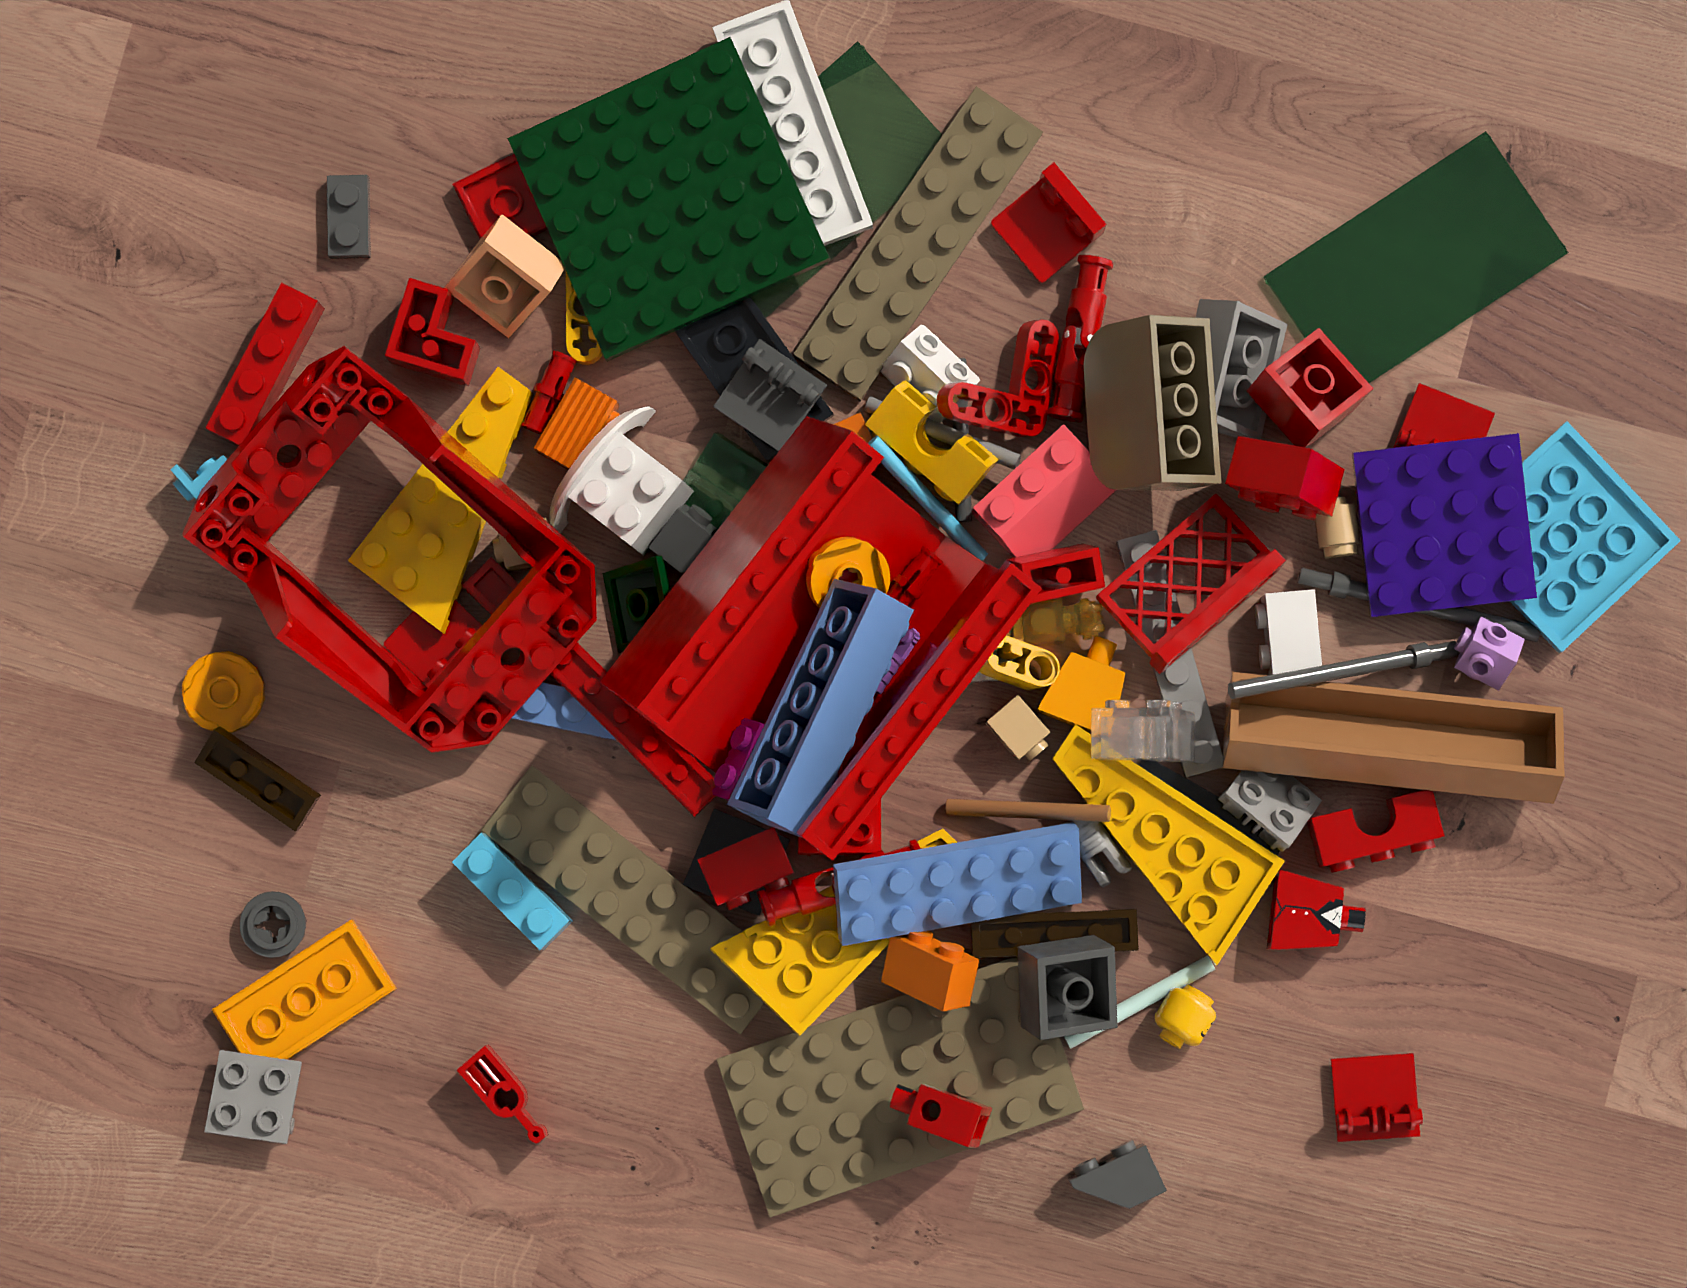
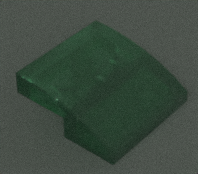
(722, 477)

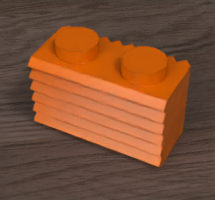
(575, 423)

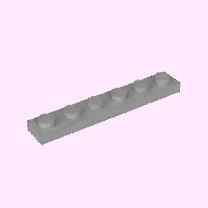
(1181, 679)

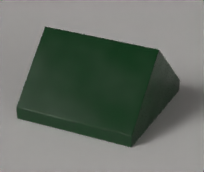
(634, 596)

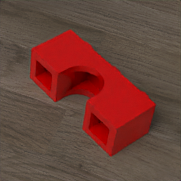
(1412, 823)

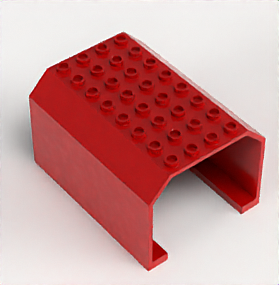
(744, 610)

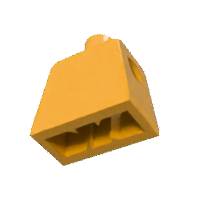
(1083, 685)

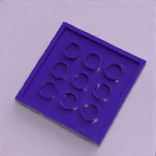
(1444, 525)

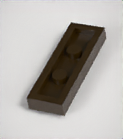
(257, 778)

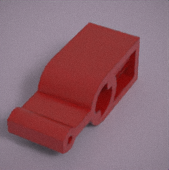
(504, 1079)

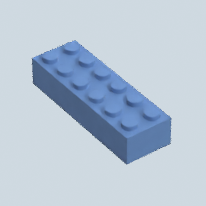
(821, 705)

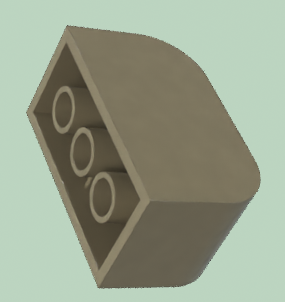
(1152, 404)

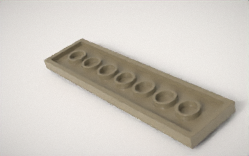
(918, 243)
(623, 892)

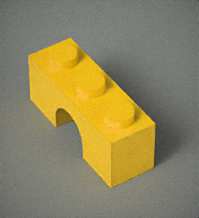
(901, 425)

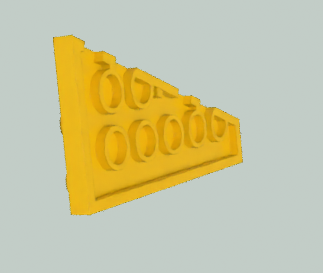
(428, 530)
(1186, 853)
(800, 961)

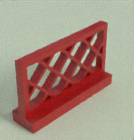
(1214, 608)

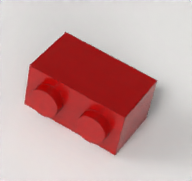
(1063, 570)
(746, 868)

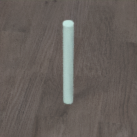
(1152, 994)

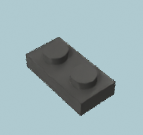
(348, 216)

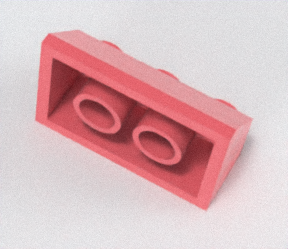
(1043, 497)

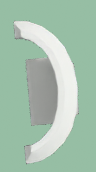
(621, 485)

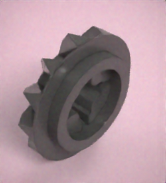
(259, 911)

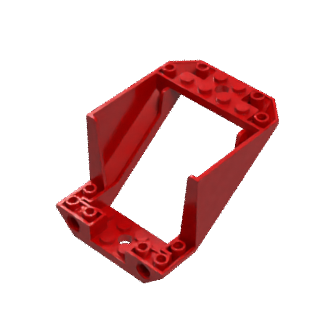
(258, 493)

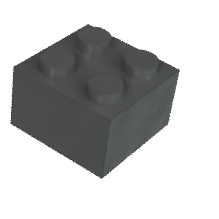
(1067, 987)

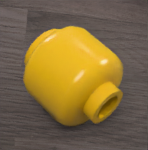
(1185, 1016)

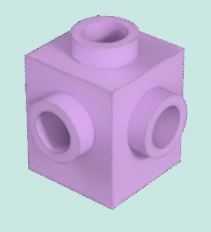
(1488, 652)

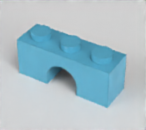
(512, 891)

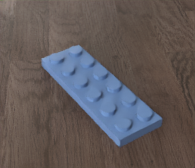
(957, 883)

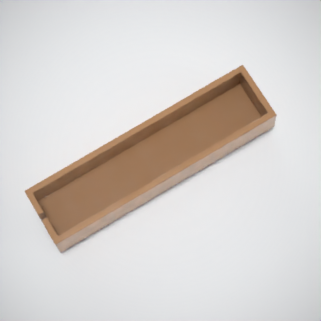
(1398, 739)

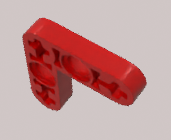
(1020, 396)

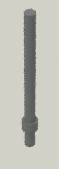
(1341, 585)
(1414, 656)

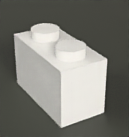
(1289, 631)

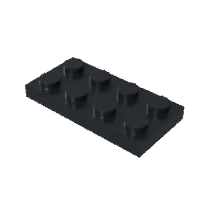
(721, 343)

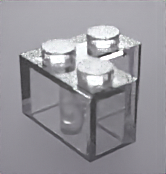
(1150, 733)

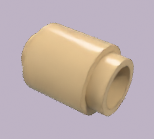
(1340, 532)

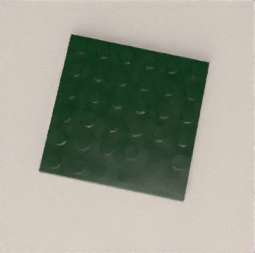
(668, 199)

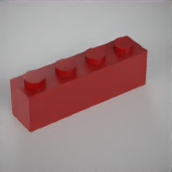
(266, 364)

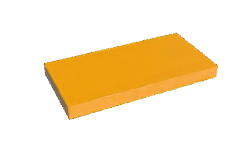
(306, 996)

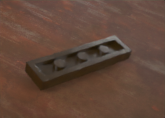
(1003, 935)

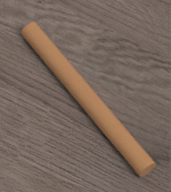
(1029, 810)

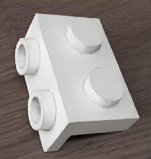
(926, 366)

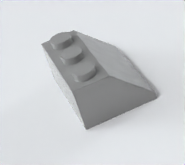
(1242, 347)

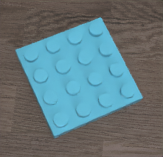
(1585, 535)

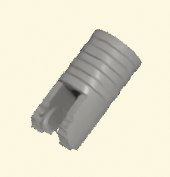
(1092, 840)

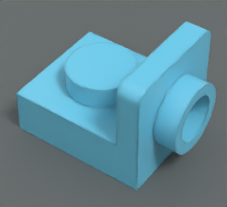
(191, 488)

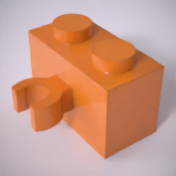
(930, 970)

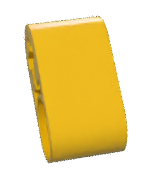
(1018, 672)

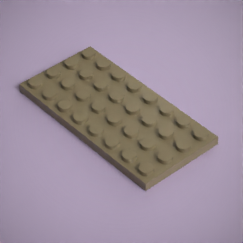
(821, 1100)

